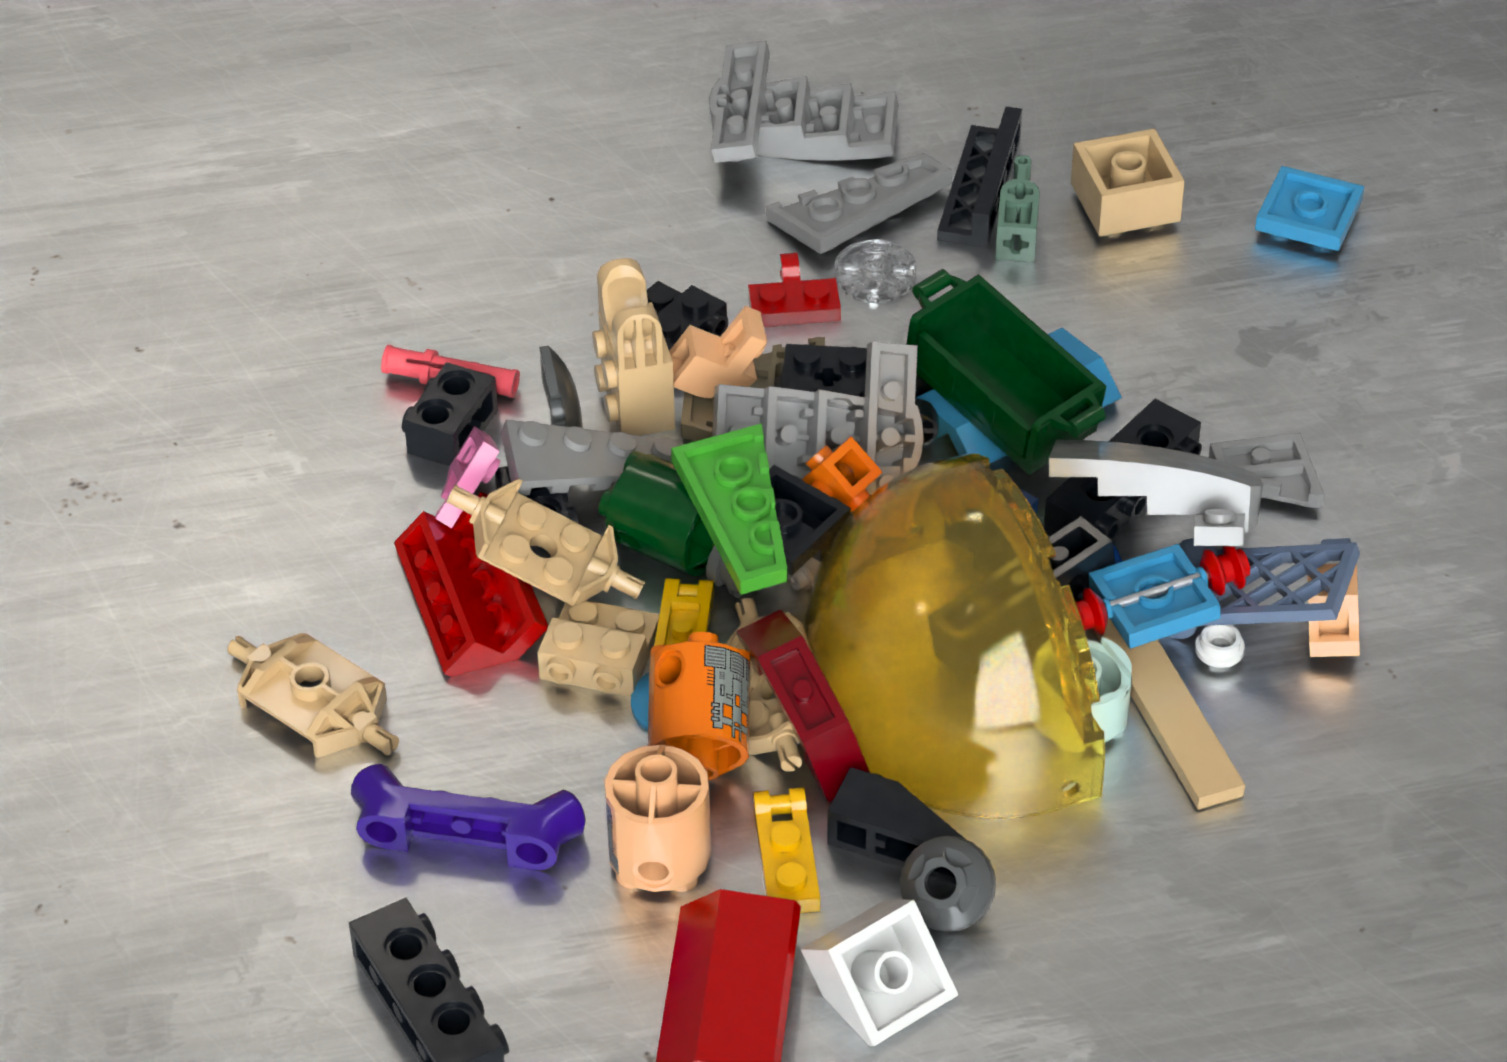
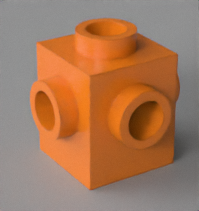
(843, 472)

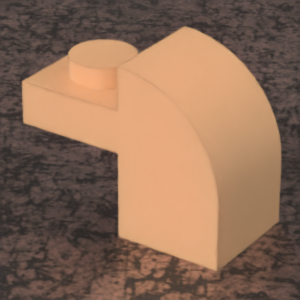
(709, 360)

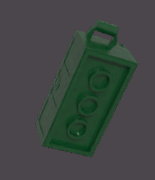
(1002, 369)

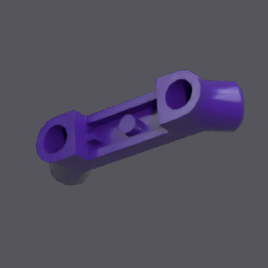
(527, 831)

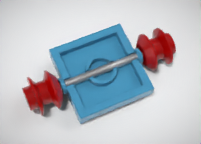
(1160, 593)

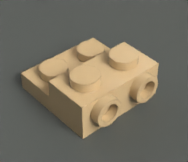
(598, 647)

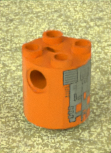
(701, 701)

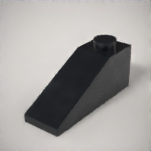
(883, 820)

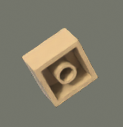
(1127, 182)

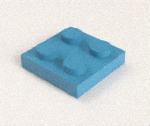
(1309, 208)

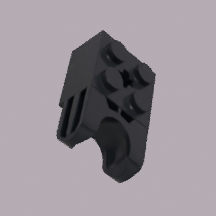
(844, 372)

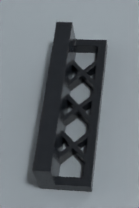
(998, 166)

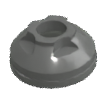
(973, 877)

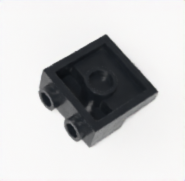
(688, 308)
(805, 518)

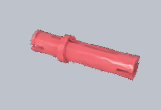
(428, 364)

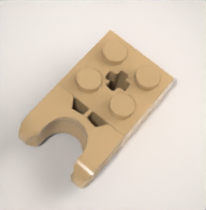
(633, 353)

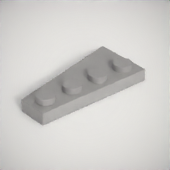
(859, 202)
(572, 455)

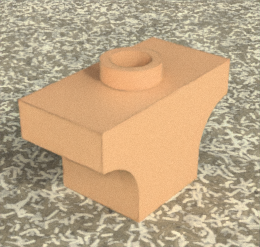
(1341, 635)

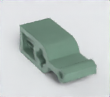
(1018, 215)

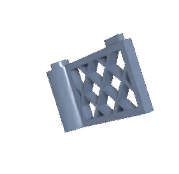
(1292, 606)

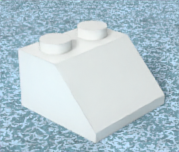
(881, 970)

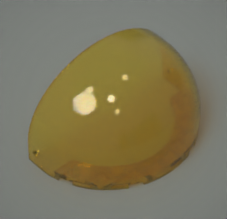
(958, 645)

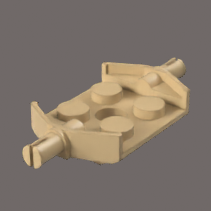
(580, 558)
(330, 715)
(767, 722)

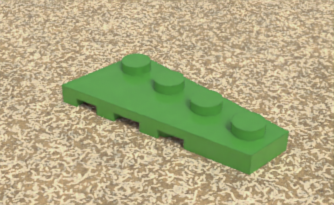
(737, 504)

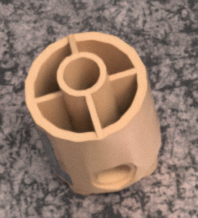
(658, 819)

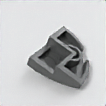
(559, 390)

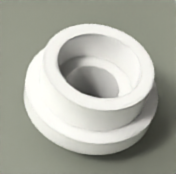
(1220, 646)

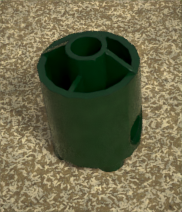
(657, 515)

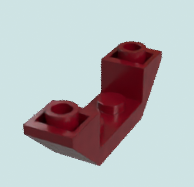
(805, 698)

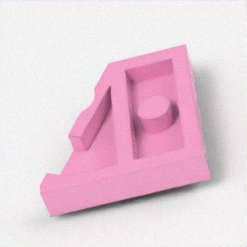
(473, 464)

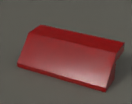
(468, 606)
(730, 979)

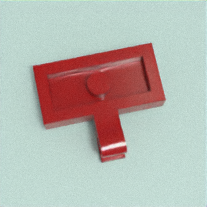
(795, 300)

